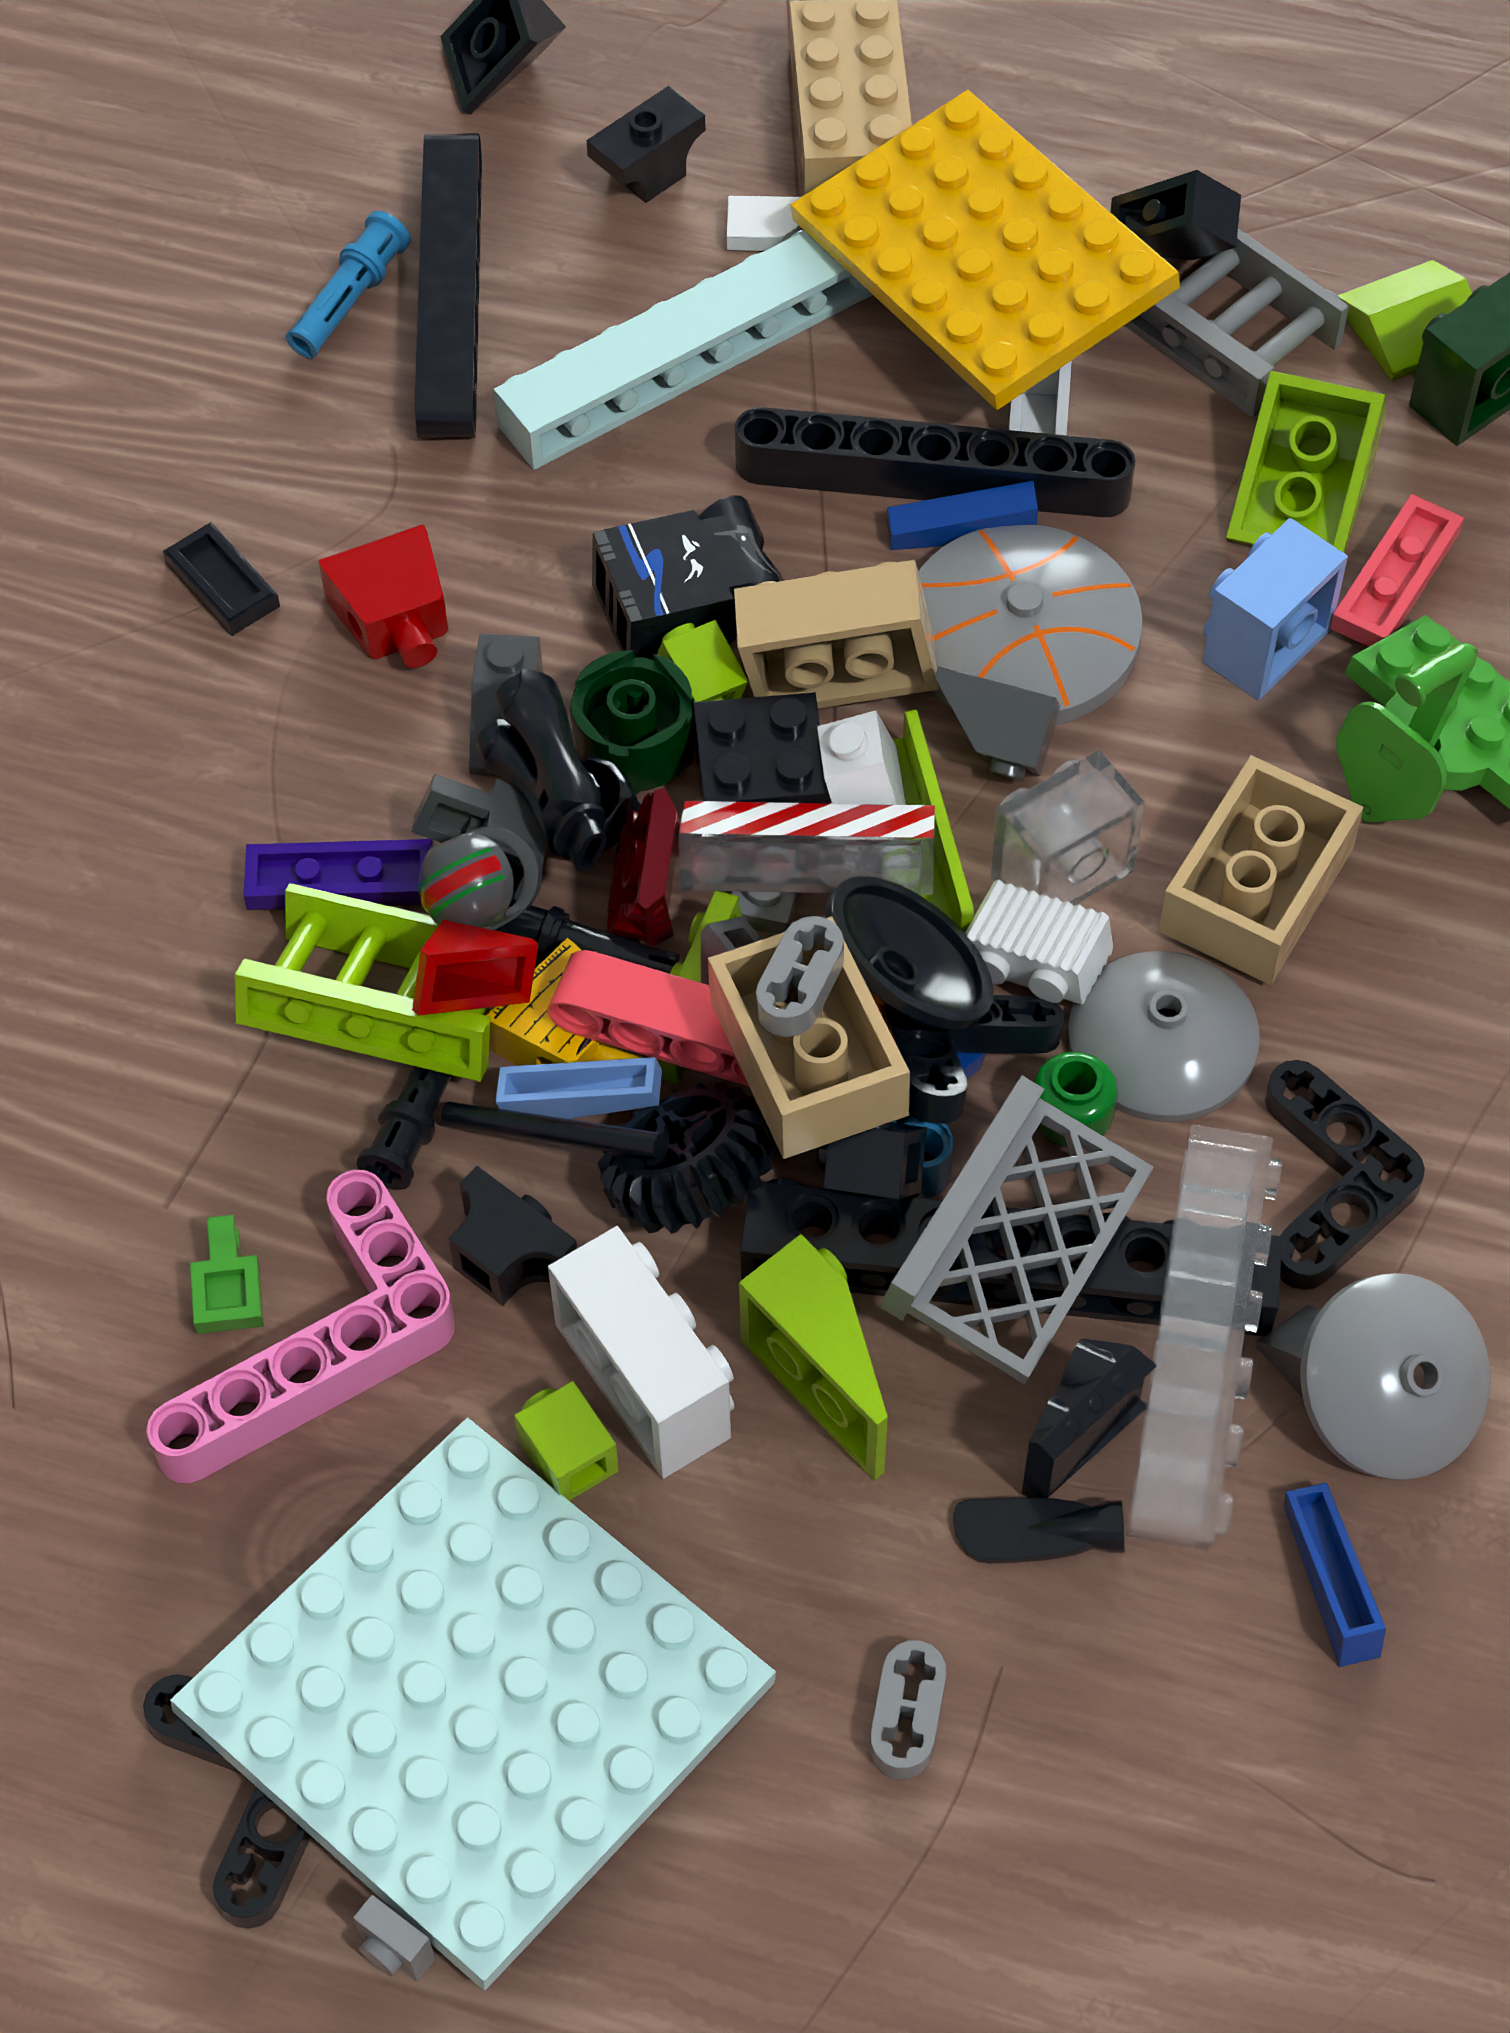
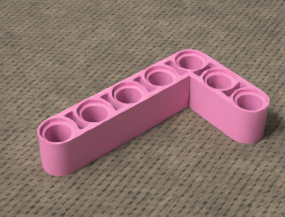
(318, 1347)

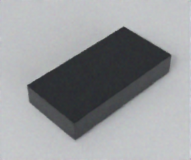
(221, 578)

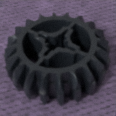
(712, 1158)

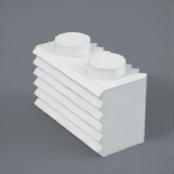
(1041, 942)

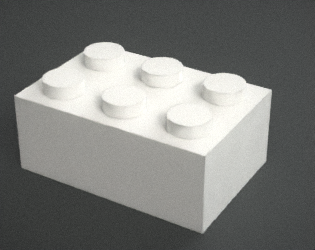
(642, 1350)

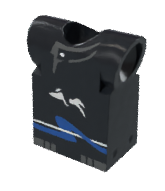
(678, 572)

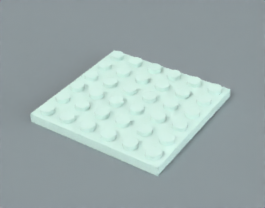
(474, 1699)

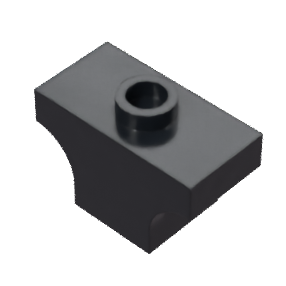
(649, 143)
(504, 1238)

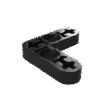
(1009, 1026)
(1359, 1183)
(236, 1864)

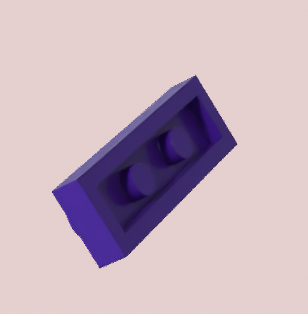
(363, 870)

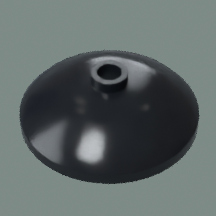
(911, 954)

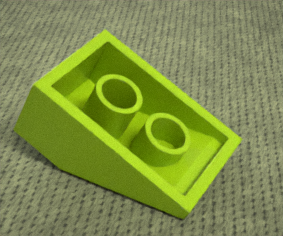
(1308, 459)
(809, 1337)

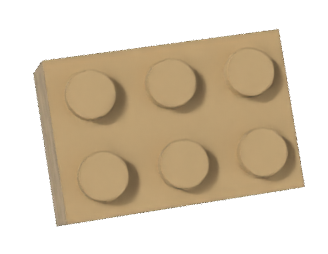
(838, 635)
(1260, 869)
(828, 1079)

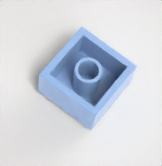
(1273, 607)

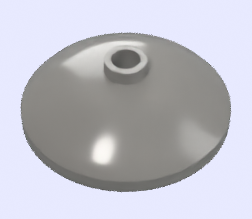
(1161, 1063)
(1363, 1384)

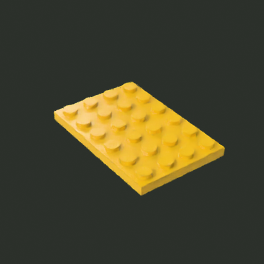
(984, 248)

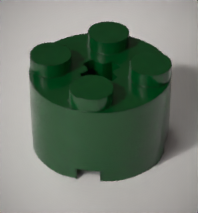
(635, 717)

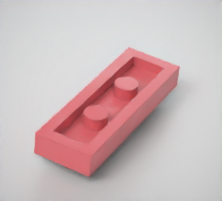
(1397, 571)

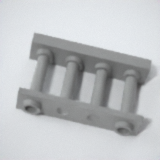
(1207, 345)

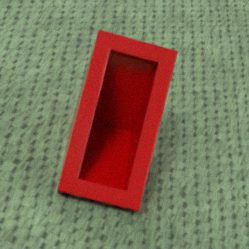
(473, 969)

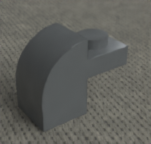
(457, 808)

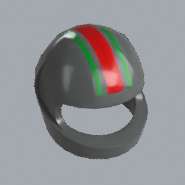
(473, 881)

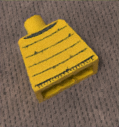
(530, 1037)

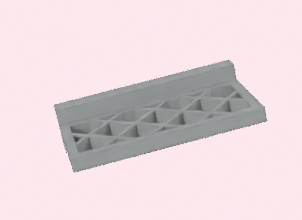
(962, 1215)

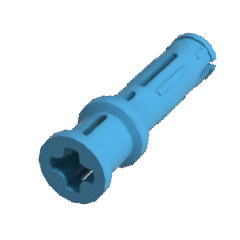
(360, 268)

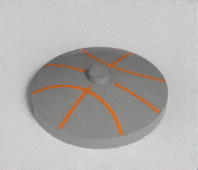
(1034, 614)

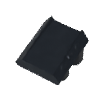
(1089, 1408)

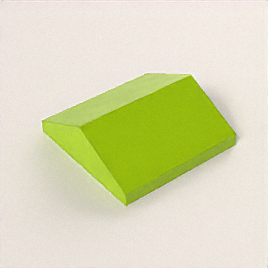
(1397, 308)

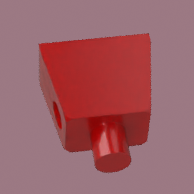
(389, 596)

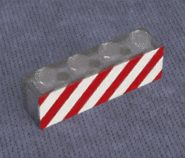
(804, 846)

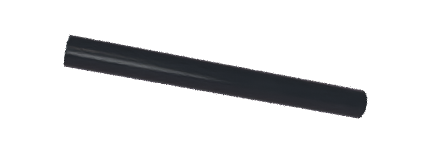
(555, 1130)

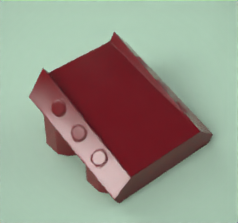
(645, 871)

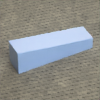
(580, 1087)

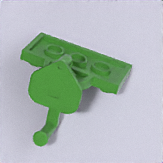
(1437, 727)

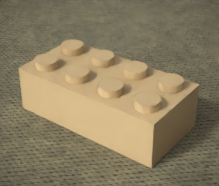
(846, 82)

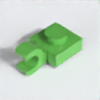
(228, 1285)

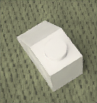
(860, 761)

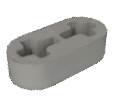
(812, 981)
(892, 1706)

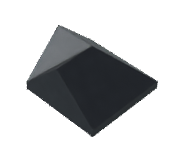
(495, 44)

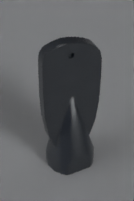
(1036, 1528)

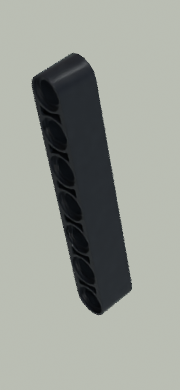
(449, 287)
(930, 460)

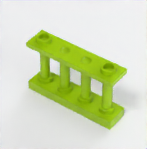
(344, 1011)

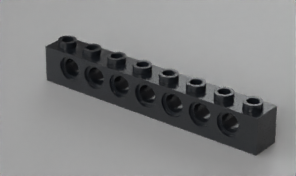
(1110, 1293)

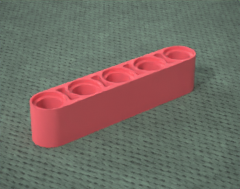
(643, 1013)

